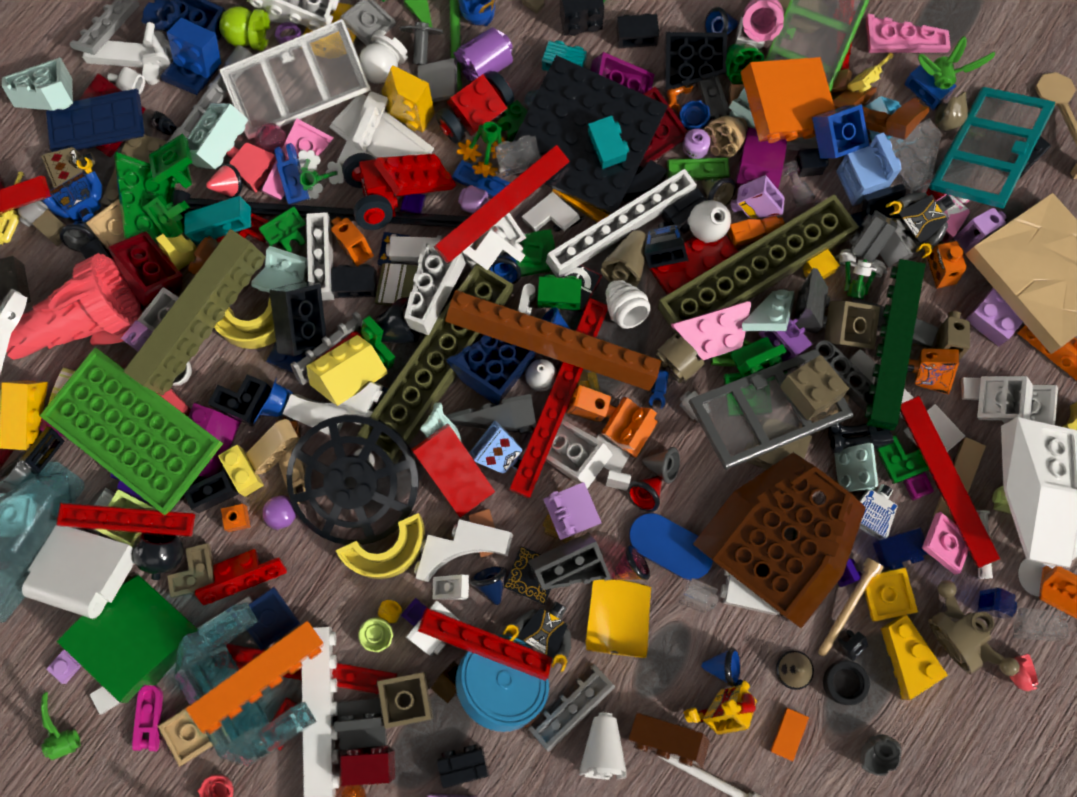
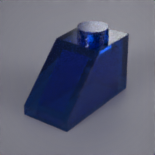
(997, 603)

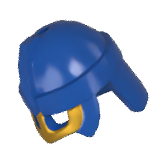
(477, 11)

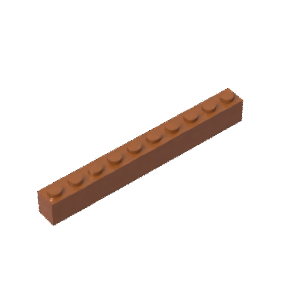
(553, 340)

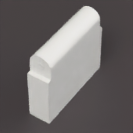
(78, 571)

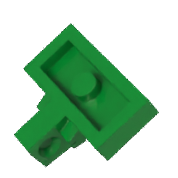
(166, 216)

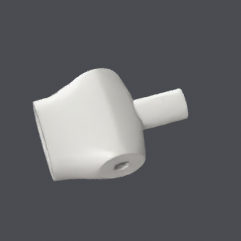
(128, 80)

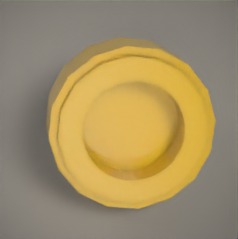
(390, 611)

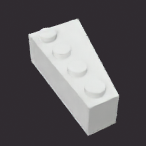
(431, 287)

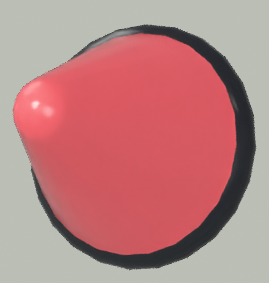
(226, 181)

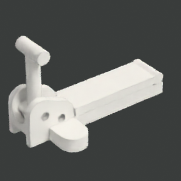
(151, 56)

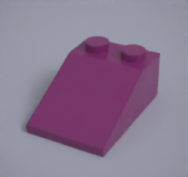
(622, 72)
(761, 159)

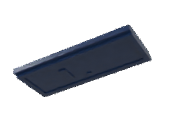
(96, 121)

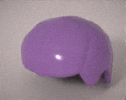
(278, 512)

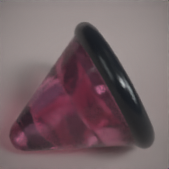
(631, 566)

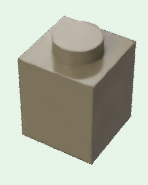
(49, 226)

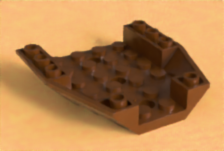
(752, 531)

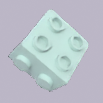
(280, 270)

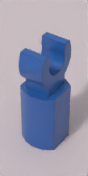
(659, 388)

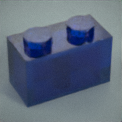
(900, 548)

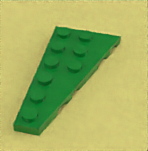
(136, 190)

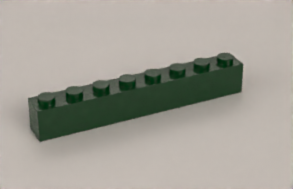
(895, 345)

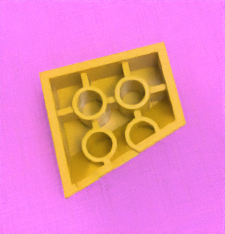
(408, 99)

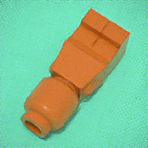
(752, 230)

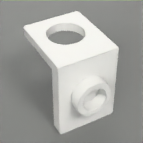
(739, 39)

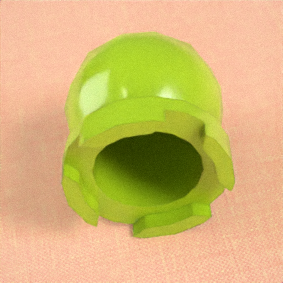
(245, 27)

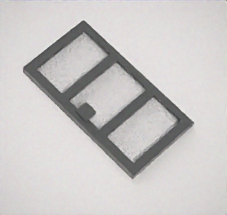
(757, 415)

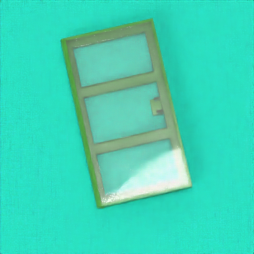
(820, 31)

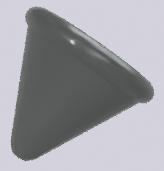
(664, 464)

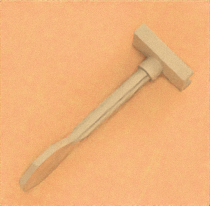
(1060, 90)

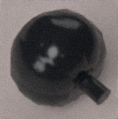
(157, 553)

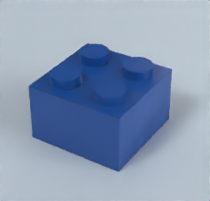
(194, 47)
(841, 131)

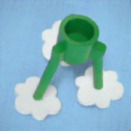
(309, 177)

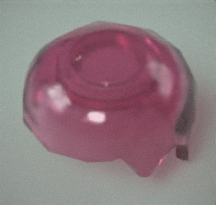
(269, 137)

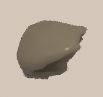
(952, 114)

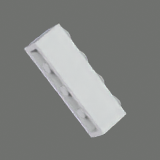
(320, 252)

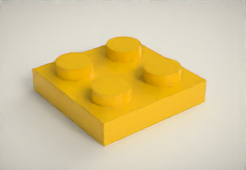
(890, 595)

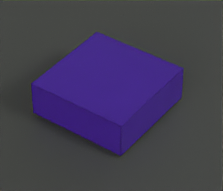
(413, 203)
(414, 612)

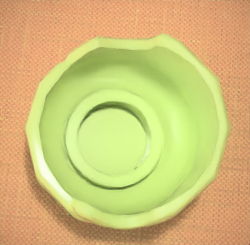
(375, 634)

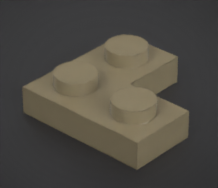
(198, 575)

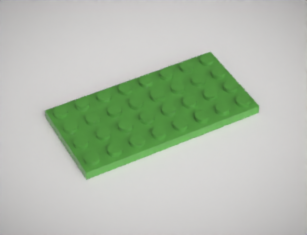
(131, 431)

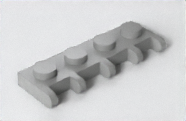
(105, 26)
(344, 330)
(572, 709)

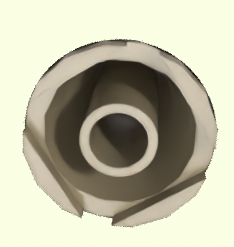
(626, 260)

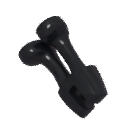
(878, 436)

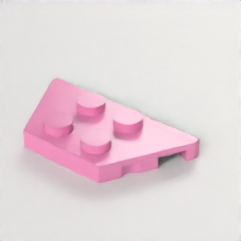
(715, 331)

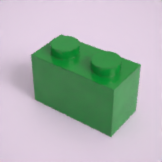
(559, 292)

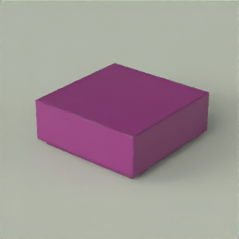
(918, 486)

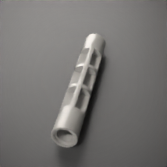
(214, 94)

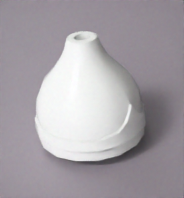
(541, 375)

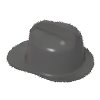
(16, 472)

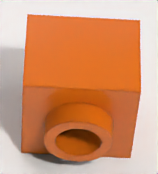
(242, 520)

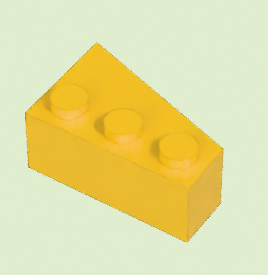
(20, 413)
(911, 658)

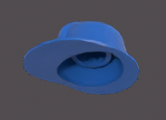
(276, 401)

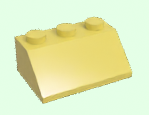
(346, 370)

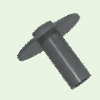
(421, 31)

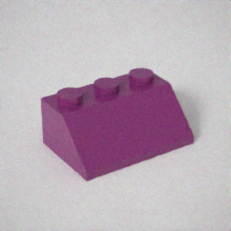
(221, 427)

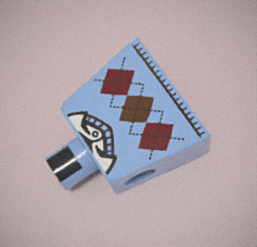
(497, 449)

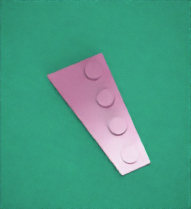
(897, 37)
(303, 138)

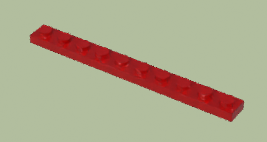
(555, 408)

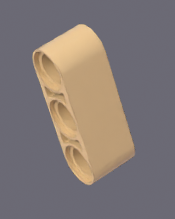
(272, 446)

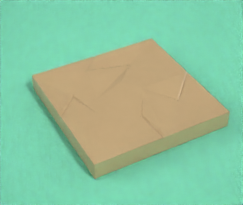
(1036, 269)

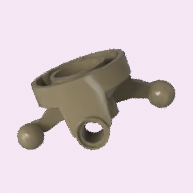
(963, 638)

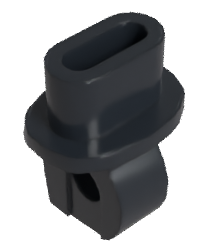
(162, 123)

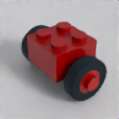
(475, 105)
(378, 203)

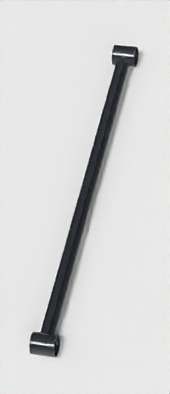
(277, 209)

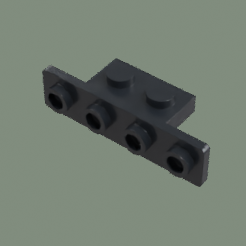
(877, 202)

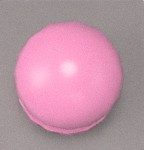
(763, 19)

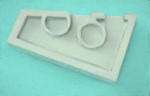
(772, 313)

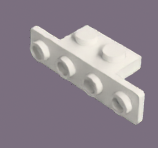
(364, 126)

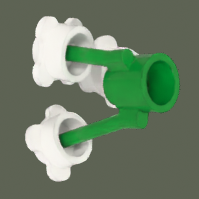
(857, 288)

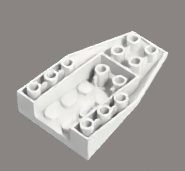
(1042, 488)

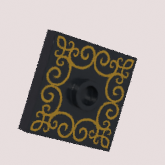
(522, 579)

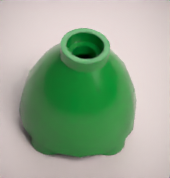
(738, 58)

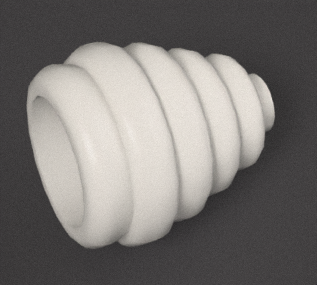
(626, 304)

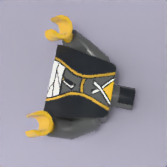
(924, 217)
(544, 632)

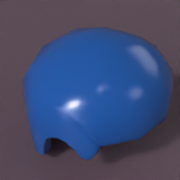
(694, 115)

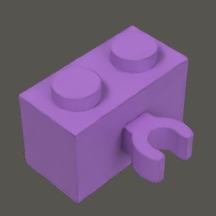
(792, 339)

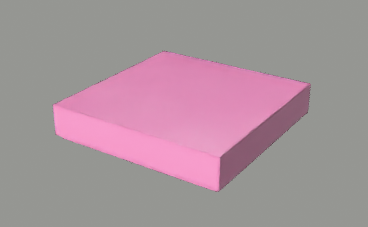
(946, 543)

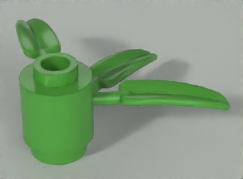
(943, 67)
(59, 743)

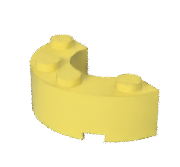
(248, 334)
(393, 561)

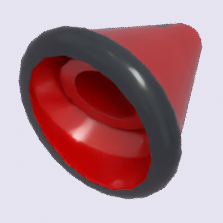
(646, 493)

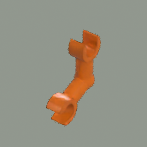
(672, 96)

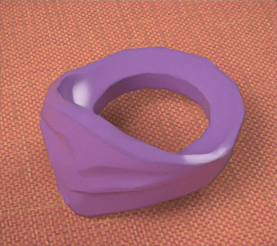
(287, 25)

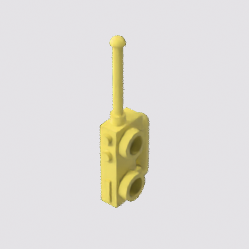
(868, 76)
(9, 220)

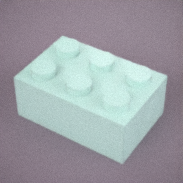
(215, 135)

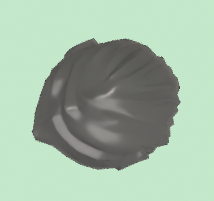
(880, 755)

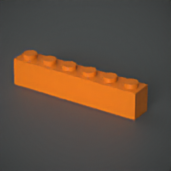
(254, 678)

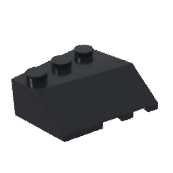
(693, 57)

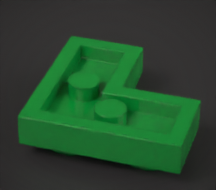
(373, 334)
(900, 465)

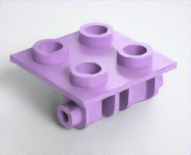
(572, 510)

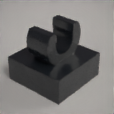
(855, 645)

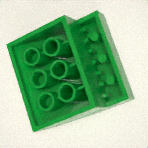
(129, 641)

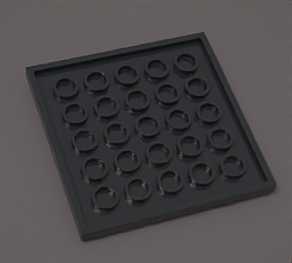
(560, 117)

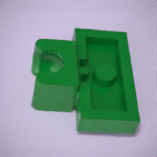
(512, 119)
(284, 229)

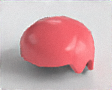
(1026, 677)
(216, 786)

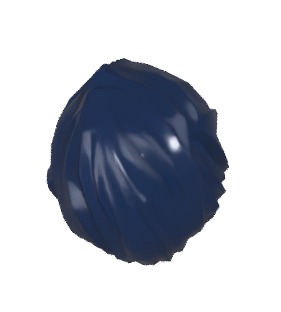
(161, 13)

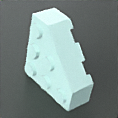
(40, 87)

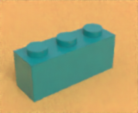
(217, 219)

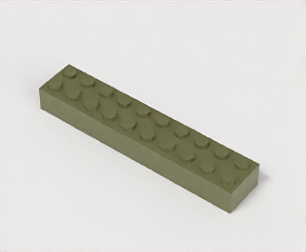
(762, 263)
(427, 371)

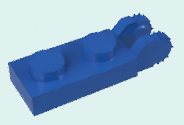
(290, 175)

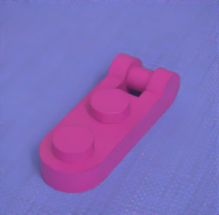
(147, 718)

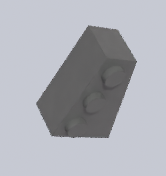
(570, 564)

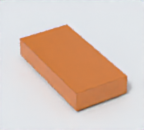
(789, 734)

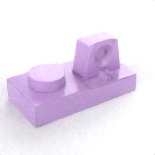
(63, 667)

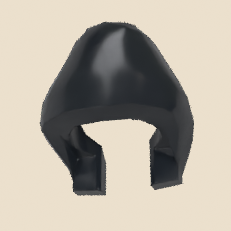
(394, 325)

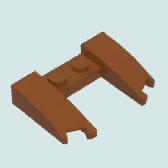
(898, 124)

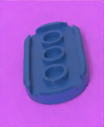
(669, 546)

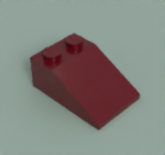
(145, 267)

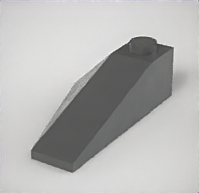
(513, 415)

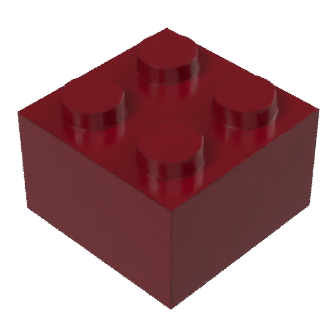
(367, 767)

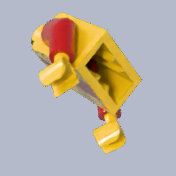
(728, 712)

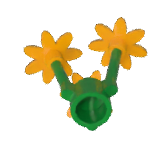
(489, 133)

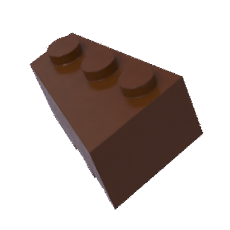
(669, 740)

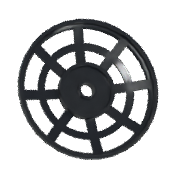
(358, 468)

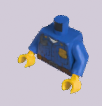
(77, 196)

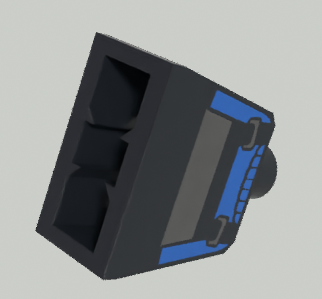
(664, 246)

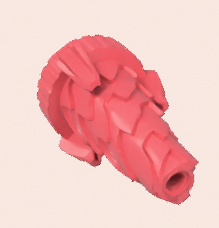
(88, 304)

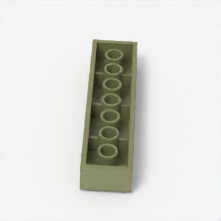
(195, 313)

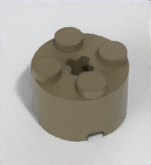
(679, 358)

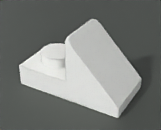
(451, 587)

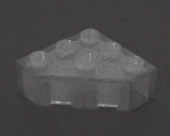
(917, 157)

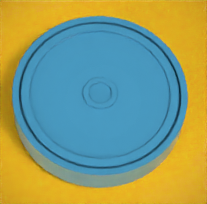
(498, 694)

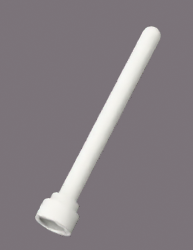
(710, 779)

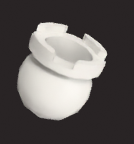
(380, 56)

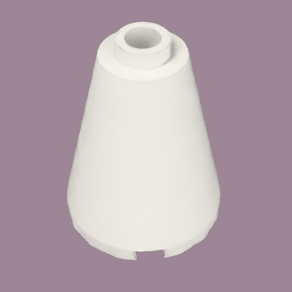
(603, 750)

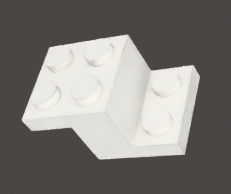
(491, 245)
(1015, 396)

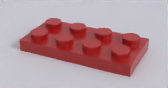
(415, 174)
(701, 258)

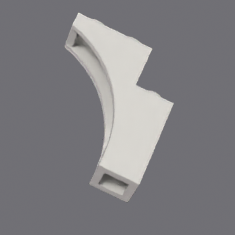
(314, 412)
(467, 539)

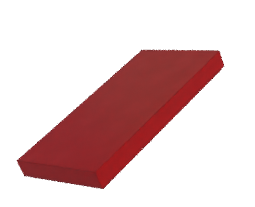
(453, 470)

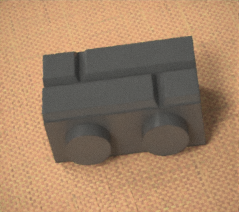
(873, 236)

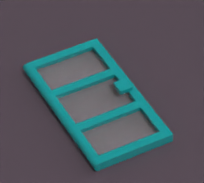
(992, 147)

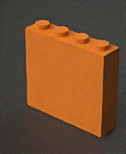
(786, 97)

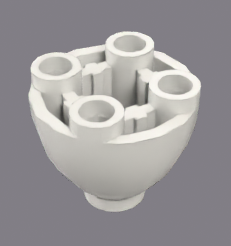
(703, 222)

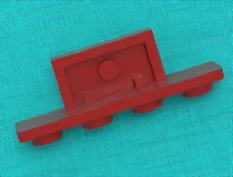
(239, 574)

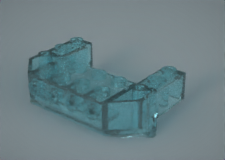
(206, 663)

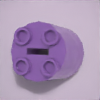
(485, 54)

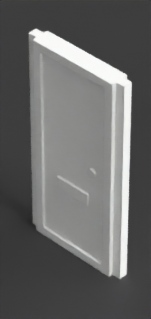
(389, 137)

